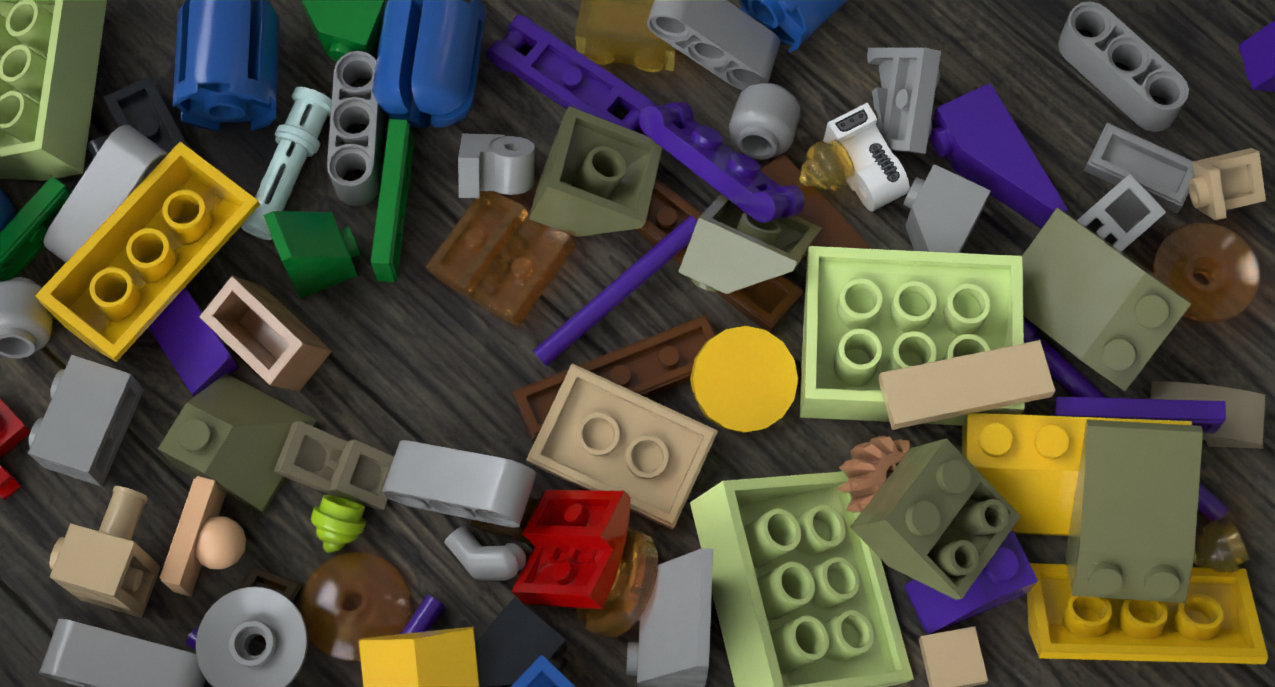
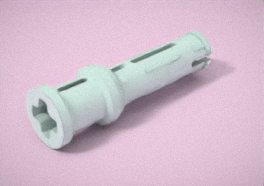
(295, 136)

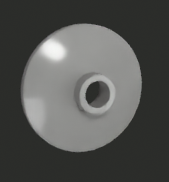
(234, 622)

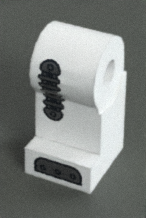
(878, 172)

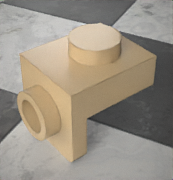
(1227, 182)

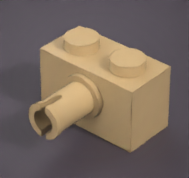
(105, 563)

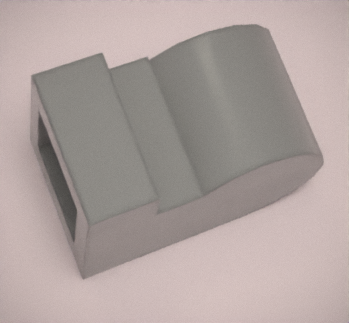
(495, 164)

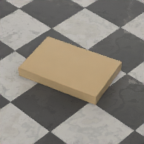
(622, 442)

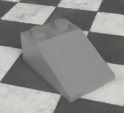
(675, 625)

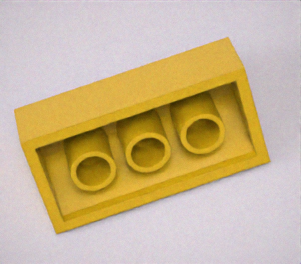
(146, 252)
(1032, 463)

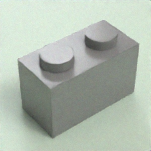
(85, 420)

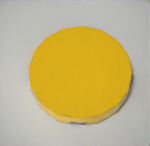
(744, 379)

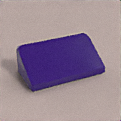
(191, 344)

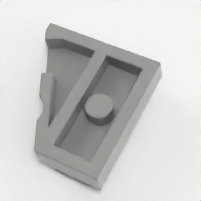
(905, 95)

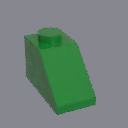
(345, 25)
(313, 249)

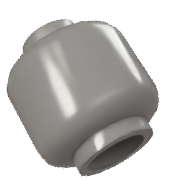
(764, 120)
(23, 319)

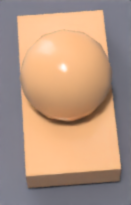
(202, 538)

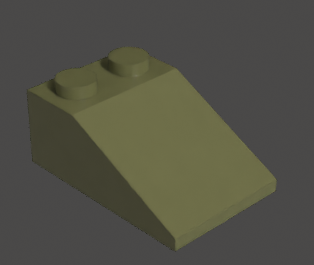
(1097, 299)
(1135, 511)

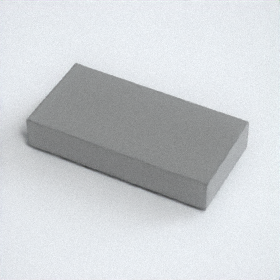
(1155, 168)

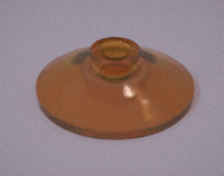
(1221, 258)
(382, 611)

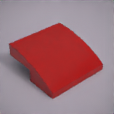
(576, 548)

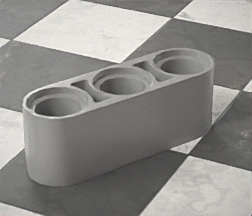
(717, 38)
(1117, 43)
(358, 150)
(110, 178)
(459, 483)
(104, 658)

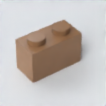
(265, 334)

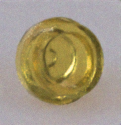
(827, 166)
(1220, 547)

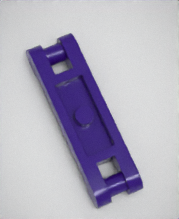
(565, 74)
(719, 165)

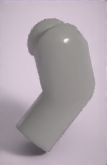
(485, 562)

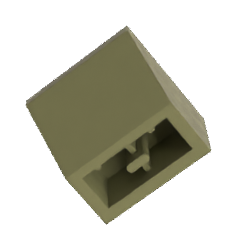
(936, 519)

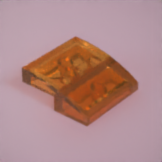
(500, 257)

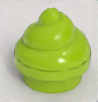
(338, 521)

